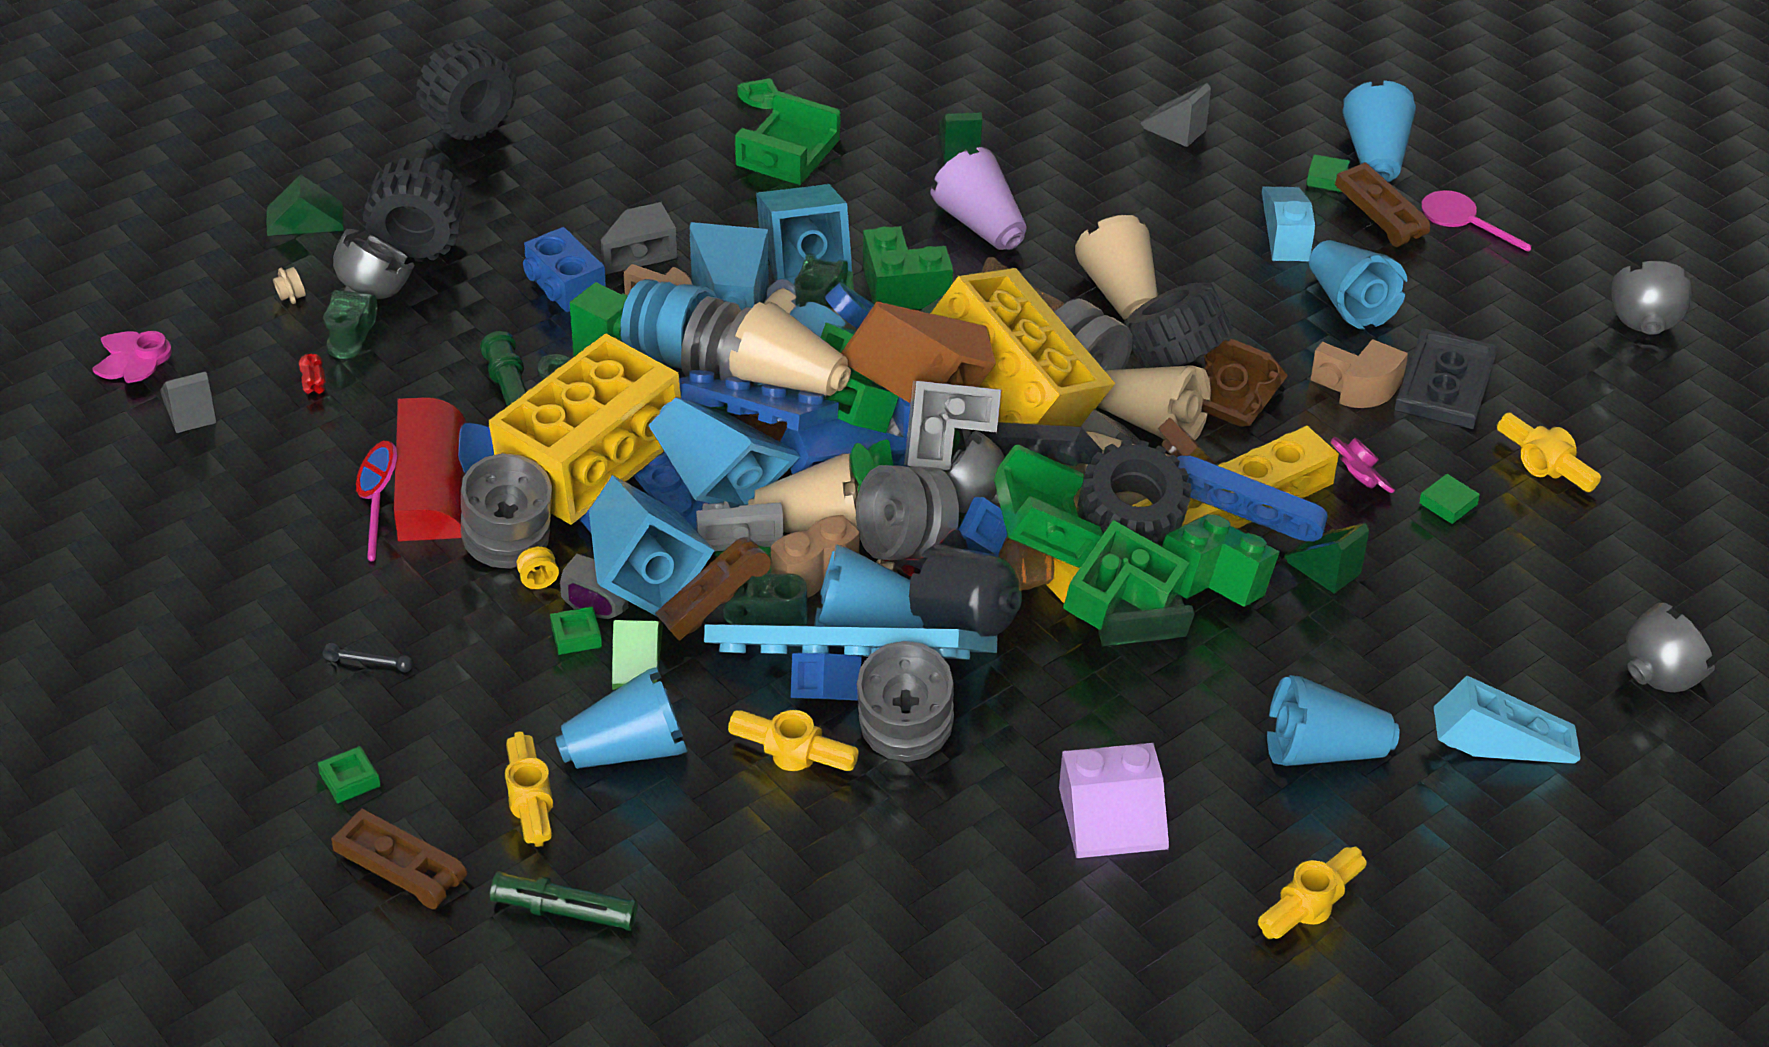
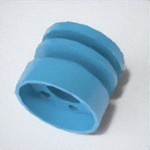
(658, 316)

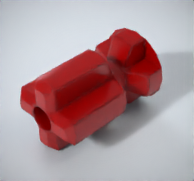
(313, 373)

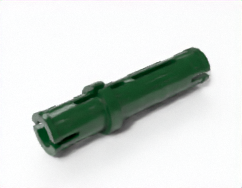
(509, 890)

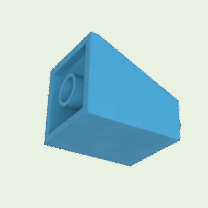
(803, 223)
(730, 262)
(718, 453)
(643, 546)

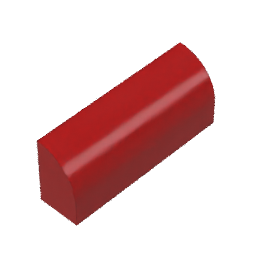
(428, 470)

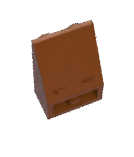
(912, 345)

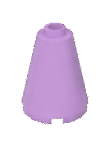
(980, 198)

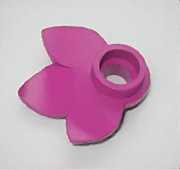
(133, 355)
(1360, 462)

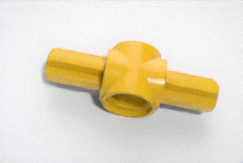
(1548, 452)
(793, 740)
(529, 789)
(1312, 892)

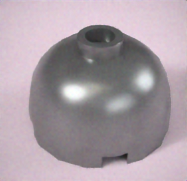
(370, 265)
(1651, 296)
(975, 470)
(1667, 651)

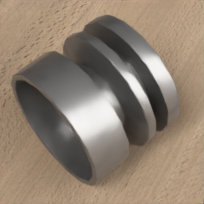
(712, 337)
(505, 509)
(905, 679)

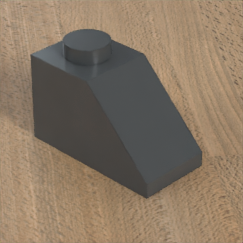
(639, 238)

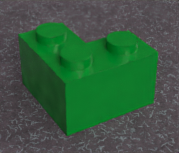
(902, 275)
(594, 314)
(862, 400)
(1222, 559)
(1126, 569)

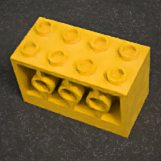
(1038, 360)
(589, 422)

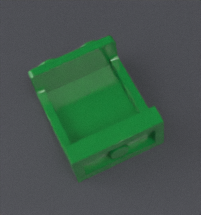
(790, 139)
(1040, 506)

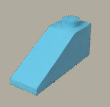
(1288, 223)
(1501, 726)

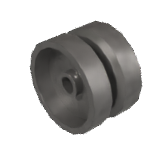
(1100, 335)
(905, 510)

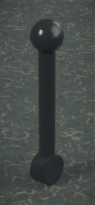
(333, 652)

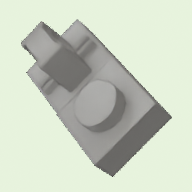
(724, 525)

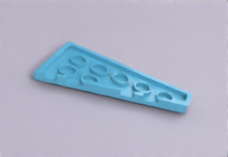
(854, 640)

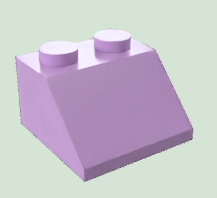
(1114, 800)

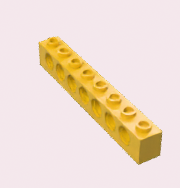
(1293, 463)

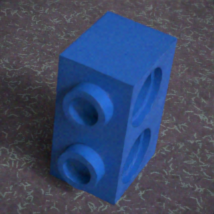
(561, 266)

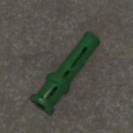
(504, 365)

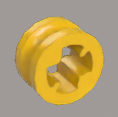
(536, 557)

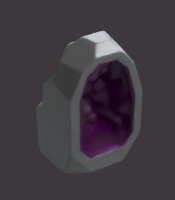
(581, 589)

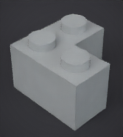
(940, 409)

